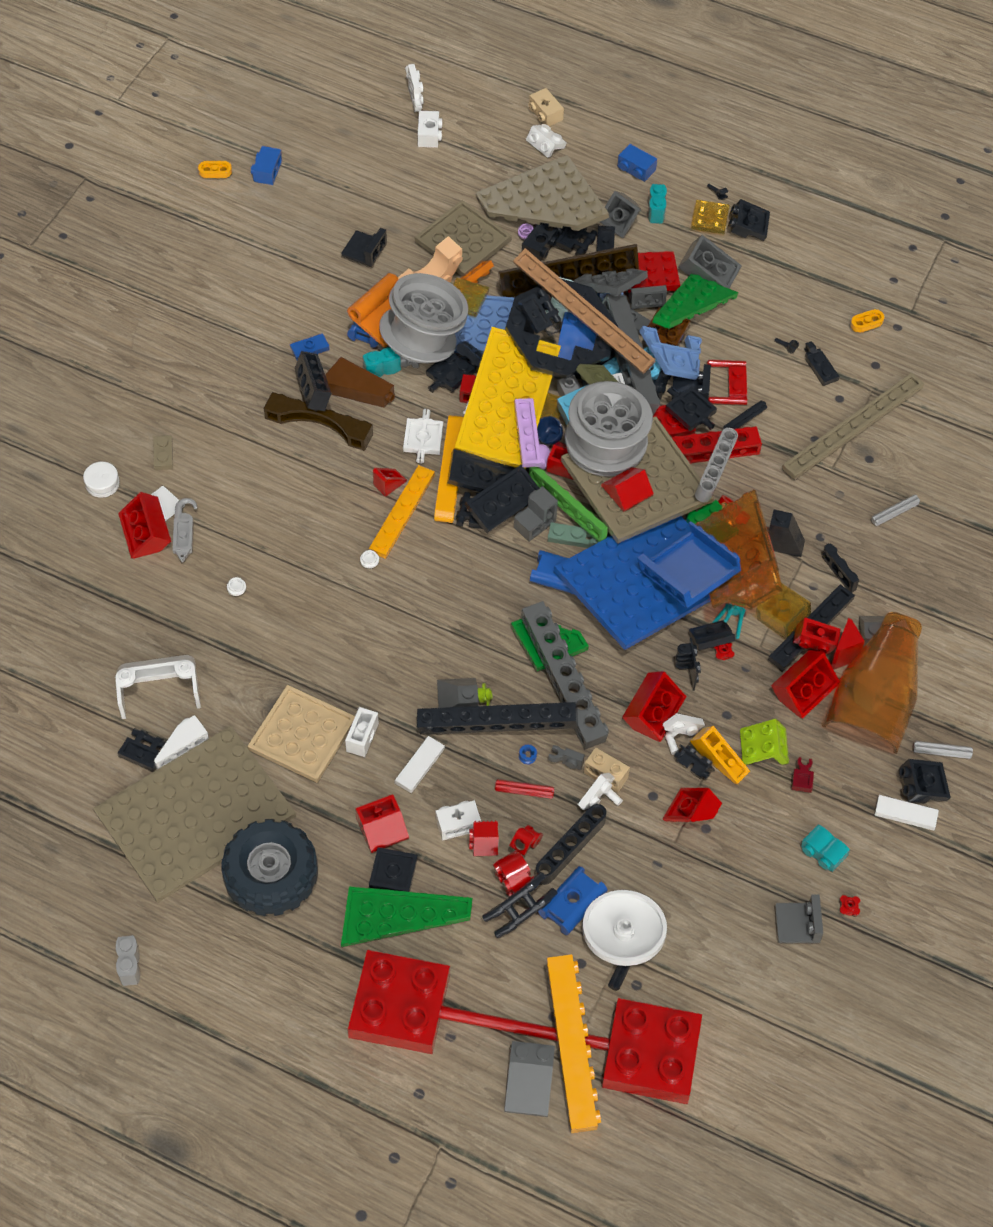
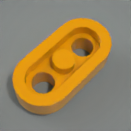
(215, 169)
(864, 321)

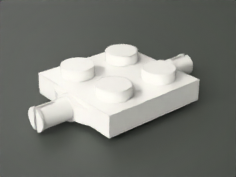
(415, 87)
(423, 436)

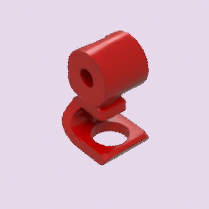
(528, 837)

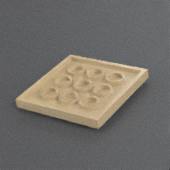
(301, 733)

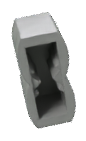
(128, 960)

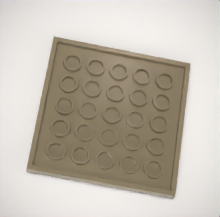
(670, 478)

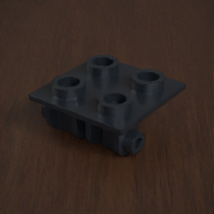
(686, 659)

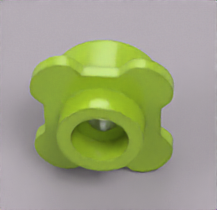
(485, 694)

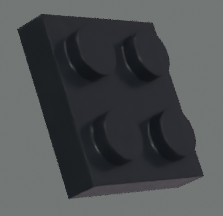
(393, 870)

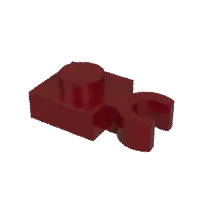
(802, 777)

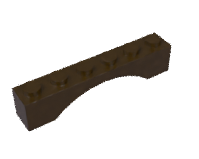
(286, 409)

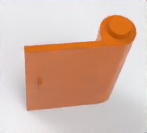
(371, 307)

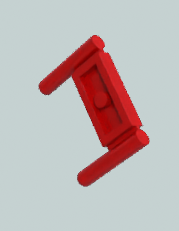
(736, 382)

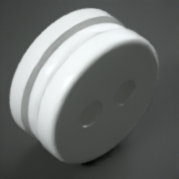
(101, 479)

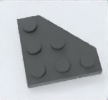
(613, 283)

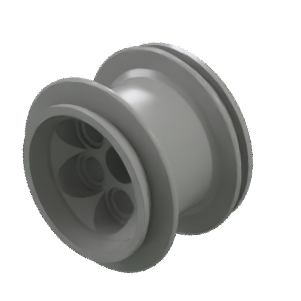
(423, 318)
(608, 428)

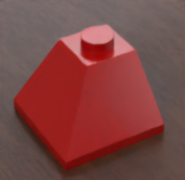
(693, 805)

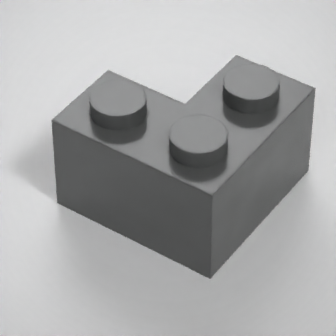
(538, 515)

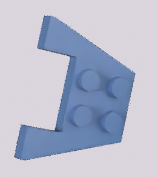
(674, 359)

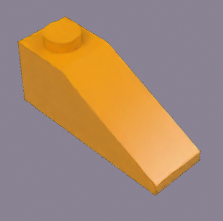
(716, 749)

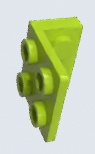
(764, 742)

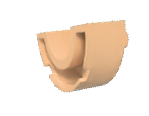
(444, 262)

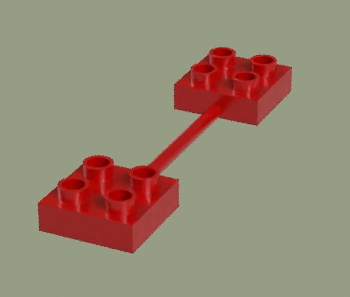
(404, 1000)

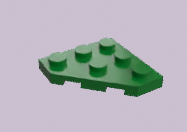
(574, 640)

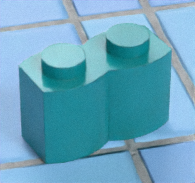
(657, 203)
(382, 362)
(825, 848)

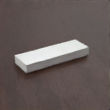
(419, 764)
(906, 812)

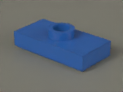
(315, 344)

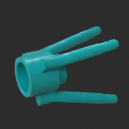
(732, 610)

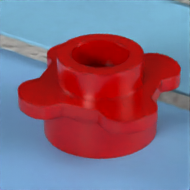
(724, 655)
(849, 911)

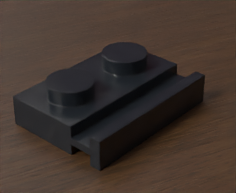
(711, 635)

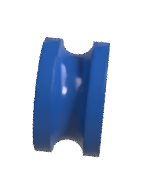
(533, 754)

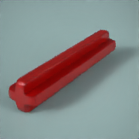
(524, 788)

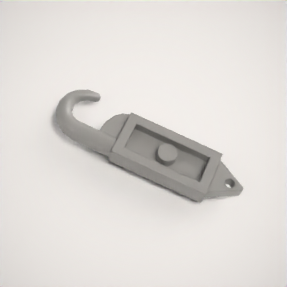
(183, 530)

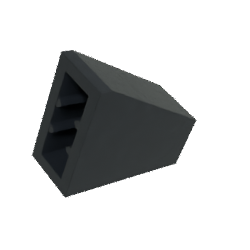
(785, 534)

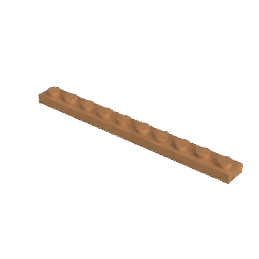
(584, 311)

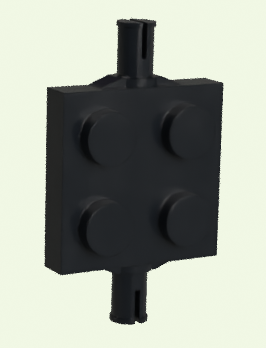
(449, 372)
(691, 408)

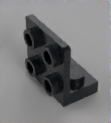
(364, 247)
(701, 384)

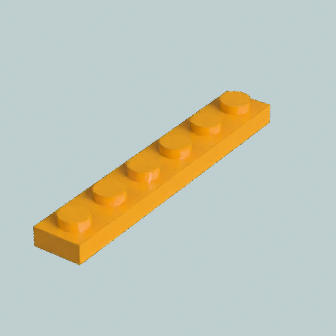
(402, 511)

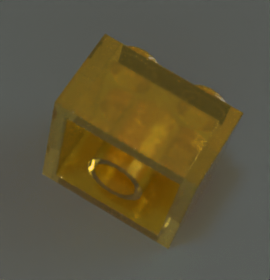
(783, 611)

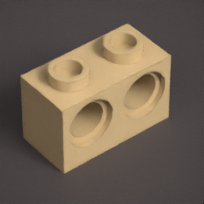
(602, 763)

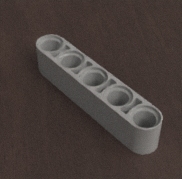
(716, 465)

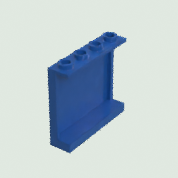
(691, 566)

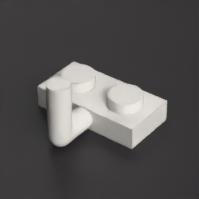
(681, 724)
(600, 786)

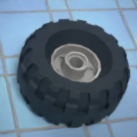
(269, 867)

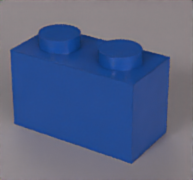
(637, 162)
(266, 165)

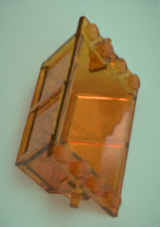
(744, 531)

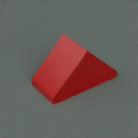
(387, 480)

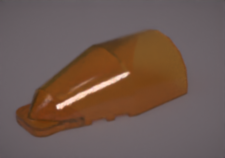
(881, 682)

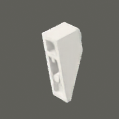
(184, 738)

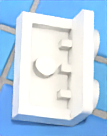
(545, 139)

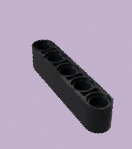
(573, 835)

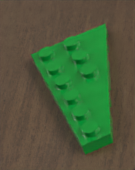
(692, 298)
(389, 913)

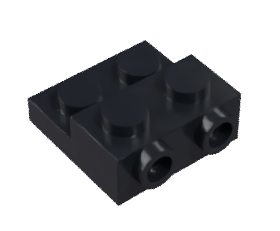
(749, 220)
(924, 781)

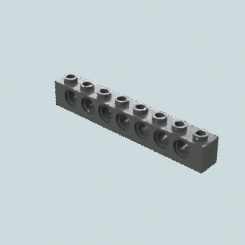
(540, 613)

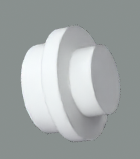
(369, 559)
(236, 586)

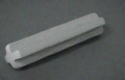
(895, 510)
(942, 749)

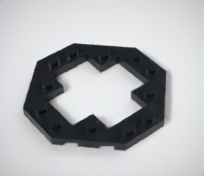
(546, 363)

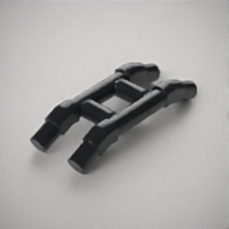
(508, 905)

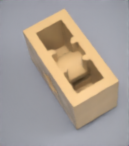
(546, 107)

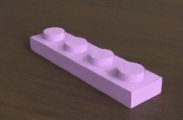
(527, 433)

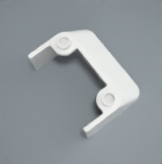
(155, 669)

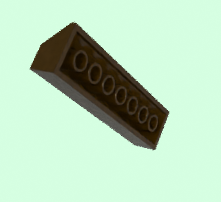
(515, 281)

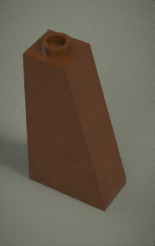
(358, 384)

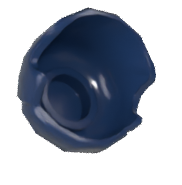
(549, 430)

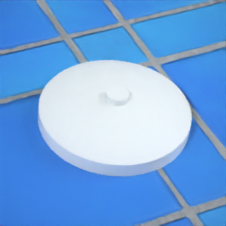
(624, 927)

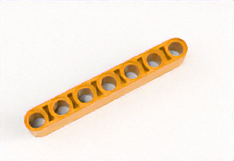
(447, 492)

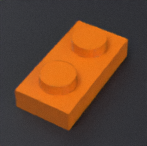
(479, 271)

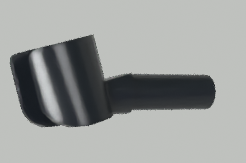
(721, 194)
(791, 346)

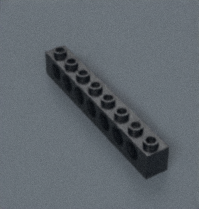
(497, 718)

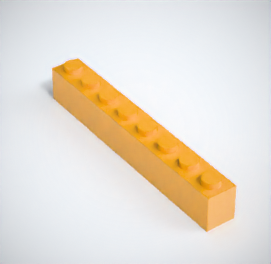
(572, 1045)

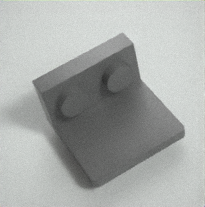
(647, 297)
(799, 921)

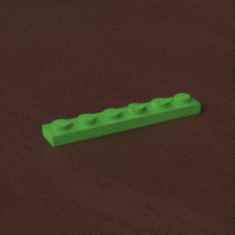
(570, 505)

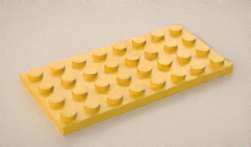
(490, 416)

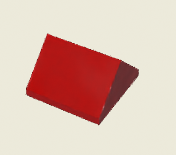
(629, 488)
(848, 646)

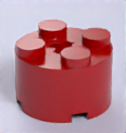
(512, 872)

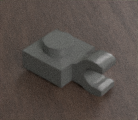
(570, 758)

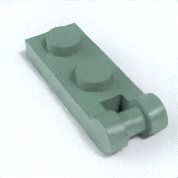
(570, 535)

